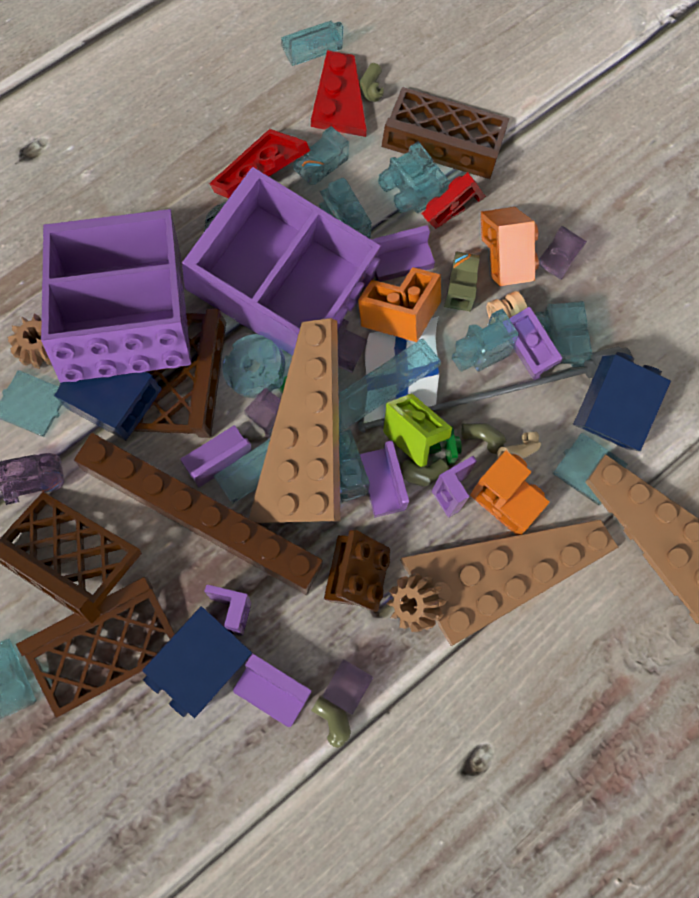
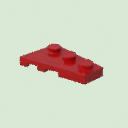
(339, 96)
(267, 154)

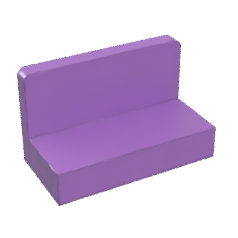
(402, 252)
(534, 344)
(215, 455)
(387, 486)
(449, 489)
(238, 609)
(271, 691)

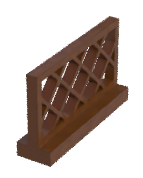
(441, 146)
(205, 381)
(51, 581)
(74, 625)

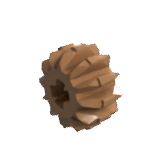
(26, 342)
(427, 609)

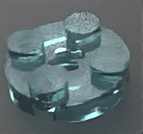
(240, 359)

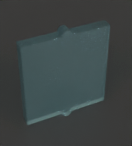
(30, 403)
(580, 462)

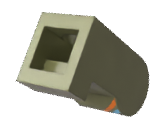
(462, 281)

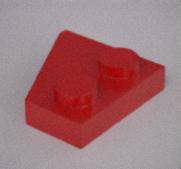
(451, 203)

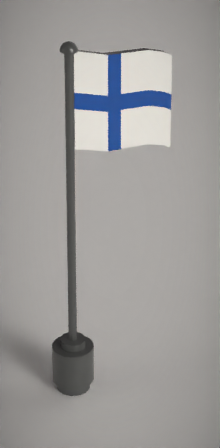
(383, 347)

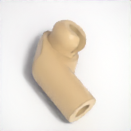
(530, 445)

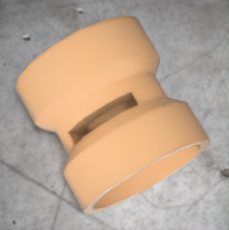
(511, 304)

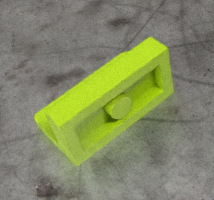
(414, 427)

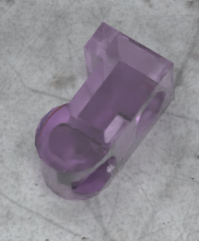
(30, 475)

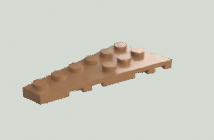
(303, 453)
(656, 524)
(504, 573)

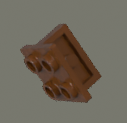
(358, 571)

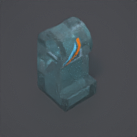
(323, 157)

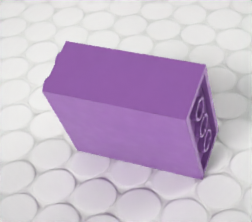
(278, 261)
(113, 296)

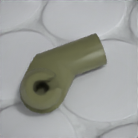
(369, 85)
(486, 432)
(422, 475)
(337, 721)

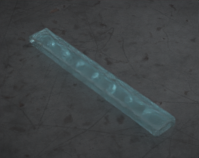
(354, 403)

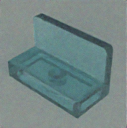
(313, 42)

